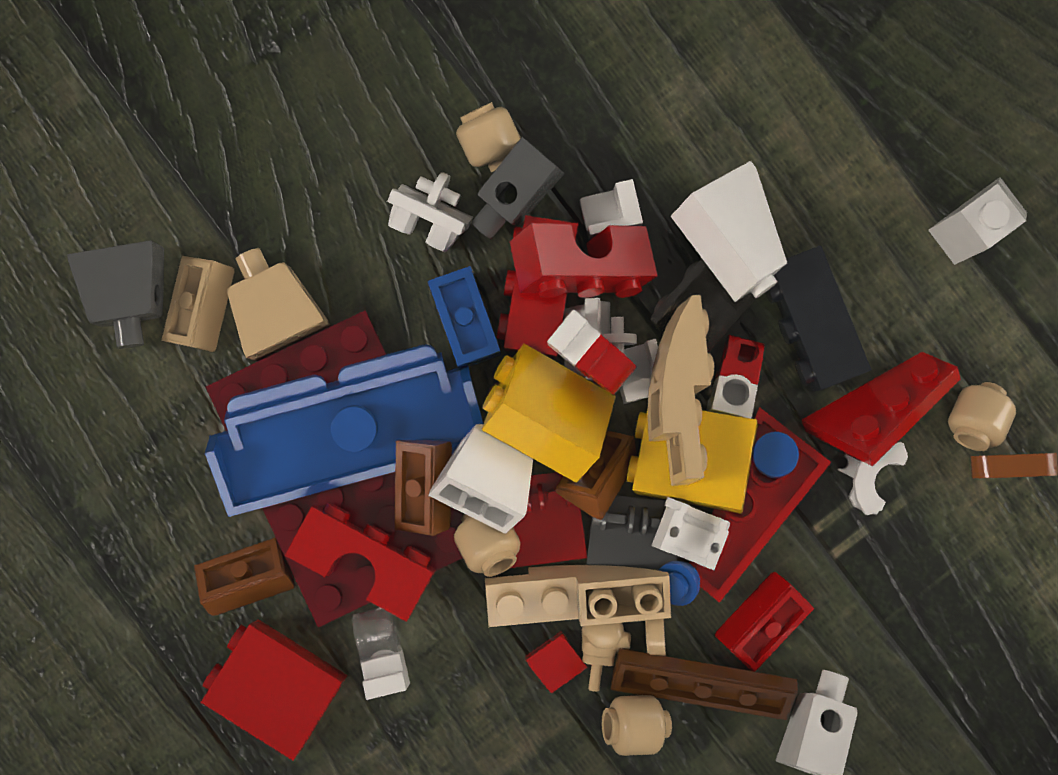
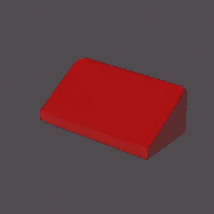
(764, 621)

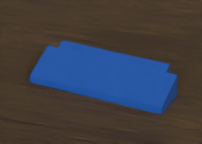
(282, 434)

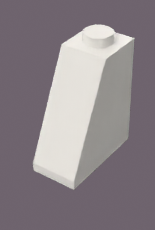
(979, 222)
(734, 232)

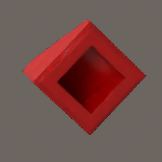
(555, 662)

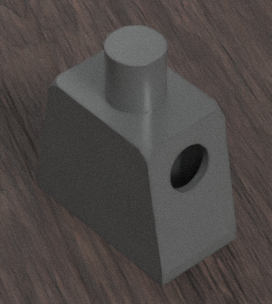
(533, 179)
(121, 287)

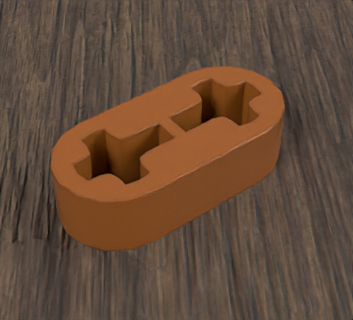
(1014, 465)

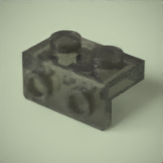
(715, 300)

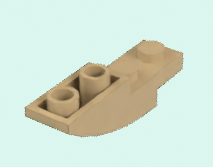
(678, 374)
(578, 592)

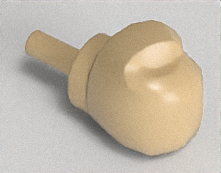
(600, 646)

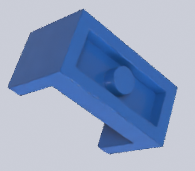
(464, 317)

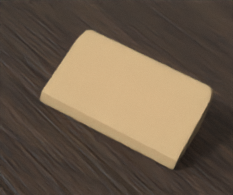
(198, 303)

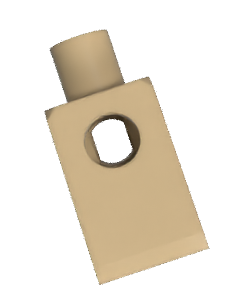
(271, 306)

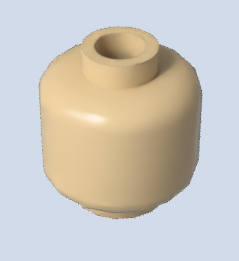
(487, 136)
(982, 416)
(486, 548)
(636, 725)

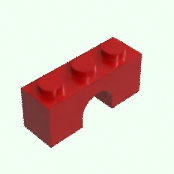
(553, 264)
(398, 574)

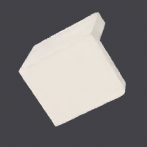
(611, 208)
(638, 383)

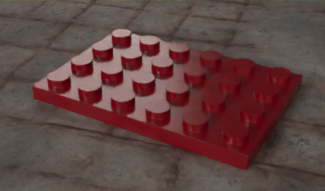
(367, 500)

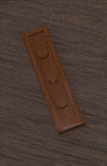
(704, 684)

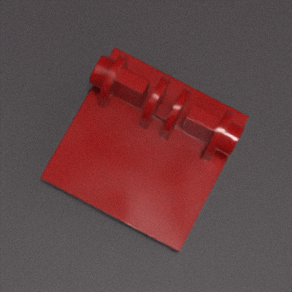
(550, 527)

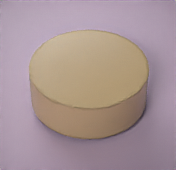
(655, 637)

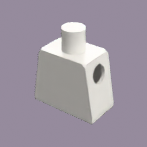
(486, 480)
(818, 747)

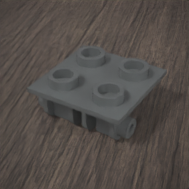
(627, 535)

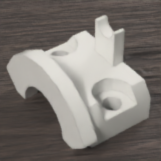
(863, 492)
(691, 534)

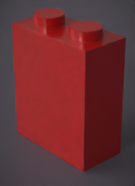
(272, 687)

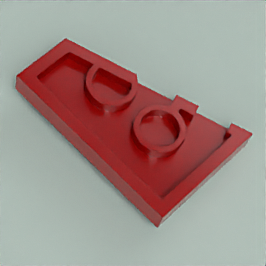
(884, 409)

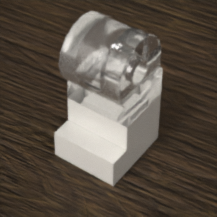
(380, 653)

